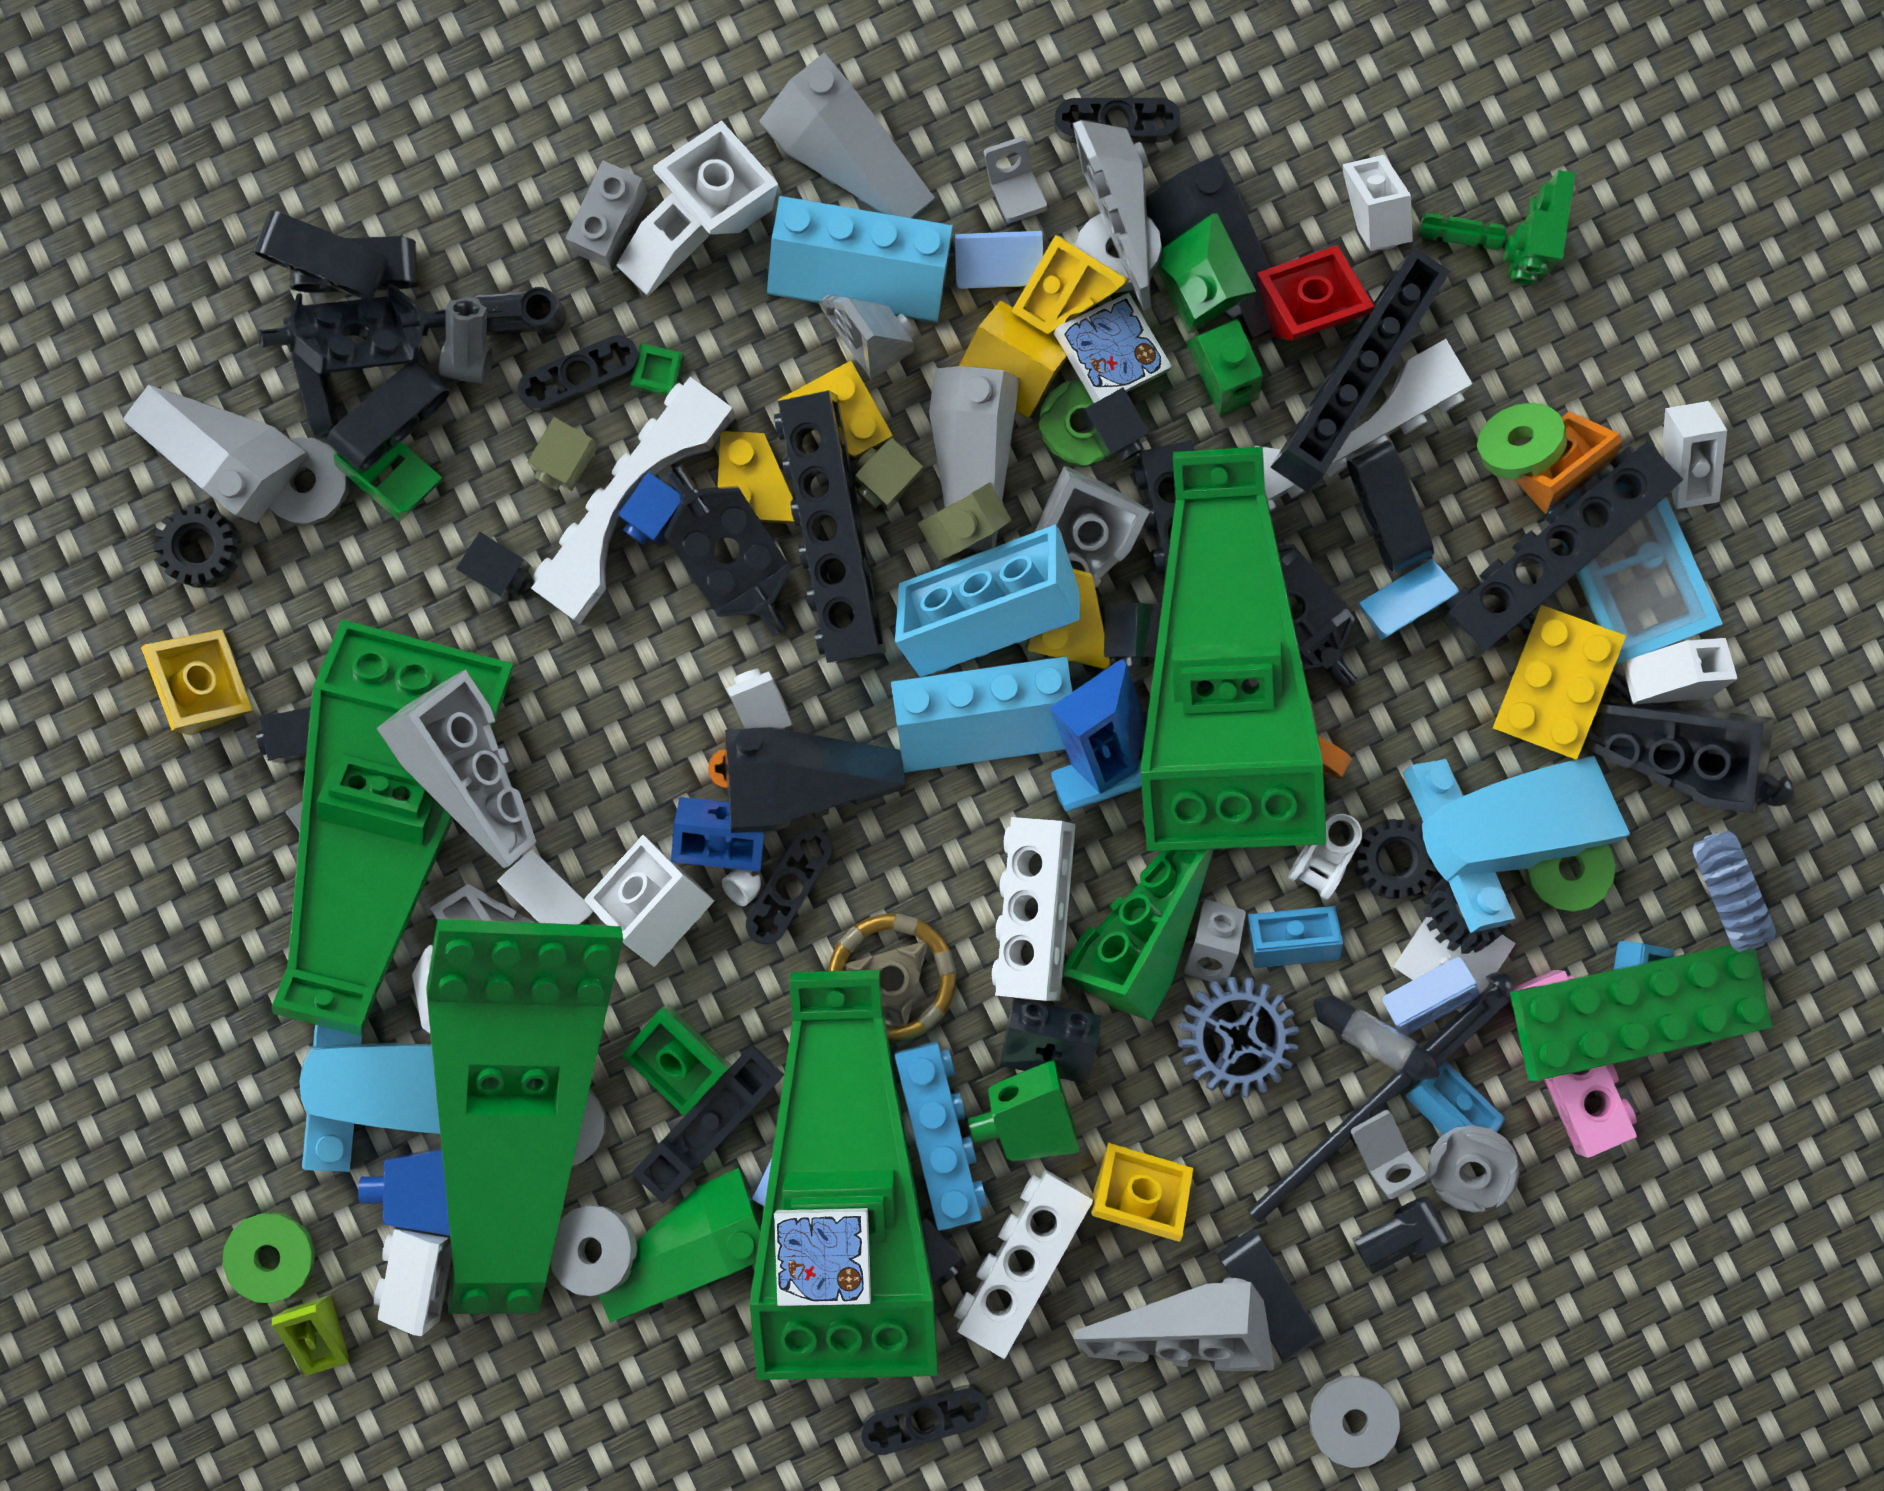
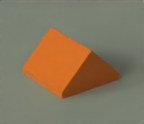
(1587, 453)

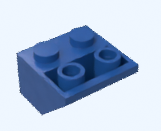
(1102, 727)

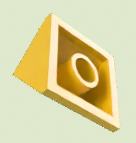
(1020, 349)
(197, 681)
(1142, 1192)

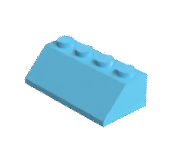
(859, 257)
(987, 602)
(980, 714)

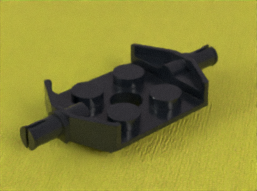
(388, 324)
(733, 587)
(1324, 617)

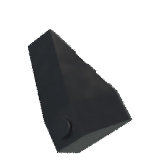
(1194, 197)
(1698, 752)
(794, 774)

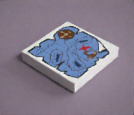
(1112, 348)
(822, 1257)

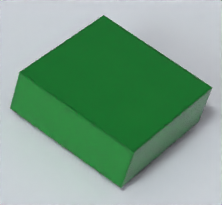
(657, 369)

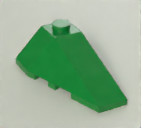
(1139, 945)
(692, 1245)

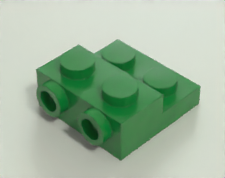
(1541, 238)

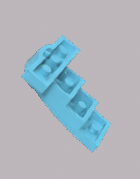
(1509, 827)
(364, 1086)

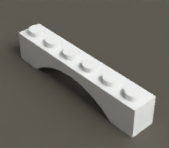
(1423, 384)
(684, 429)

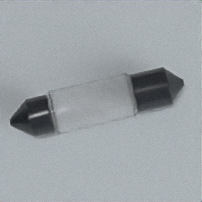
(1376, 1038)

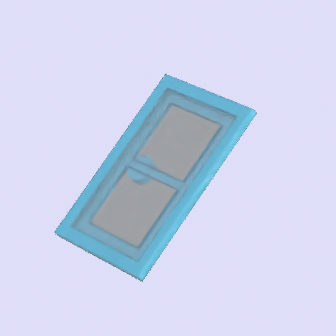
(1646, 582)

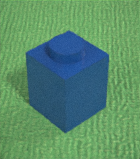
(649, 510)

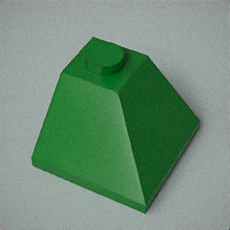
(1203, 273)

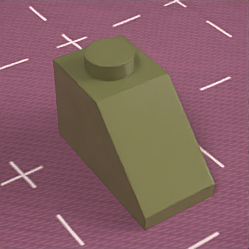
(964, 522)

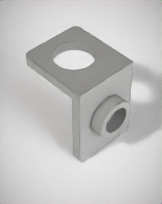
(1014, 186)
(1217, 938)
(1386, 1152)

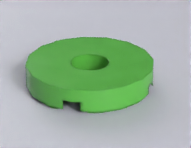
(1518, 422)
(1057, 432)
(1583, 892)
(242, 1260)

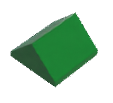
(675, 1059)

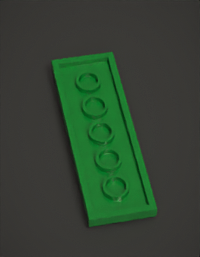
(1639, 1010)

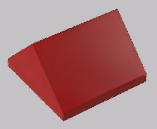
(1312, 294)

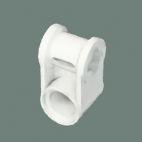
(1327, 858)

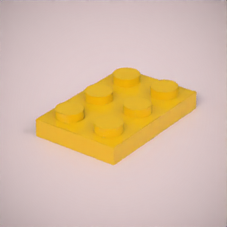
(1559, 682)

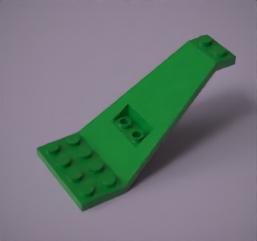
(1233, 757)
(363, 849)
(513, 1065)
(844, 1149)

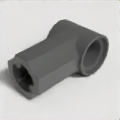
(466, 350)

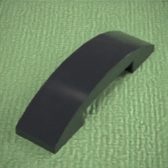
(707, 1123)

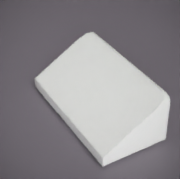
(544, 892)

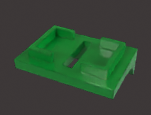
(402, 488)

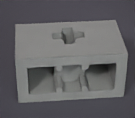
(607, 215)

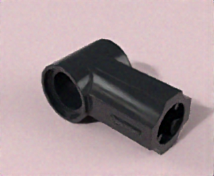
(515, 312)
(1412, 1230)

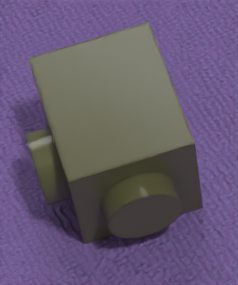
(561, 456)
(886, 475)

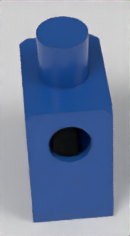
(410, 1192)

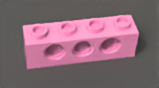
(1613, 1120)

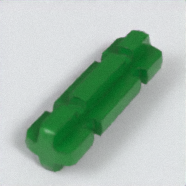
(1462, 231)

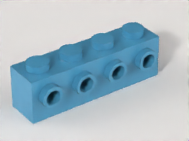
(937, 1134)

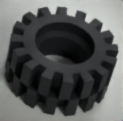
(171, 546)
(1368, 864)
(1452, 924)

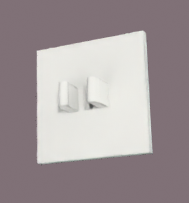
(1426, 954)

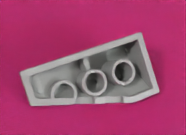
(835, 133)
(1117, 183)
(870, 332)
(972, 431)
(222, 452)
(1093, 521)
(453, 755)
(1205, 1323)

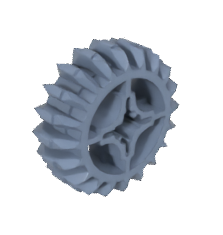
(1734, 891)
(1249, 1019)

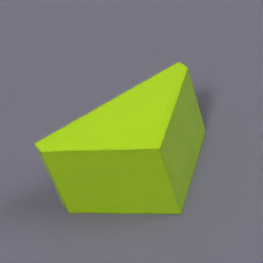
(312, 1335)

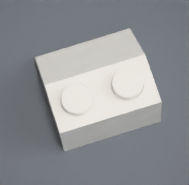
(719, 181)
(648, 900)
(414, 1280)

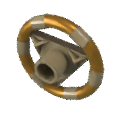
(901, 971)

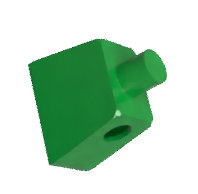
(1226, 365)
(1028, 1116)

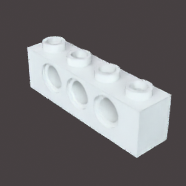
(1047, 931)
(1000, 1328)

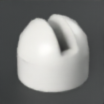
(741, 886)

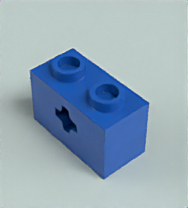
(705, 837)

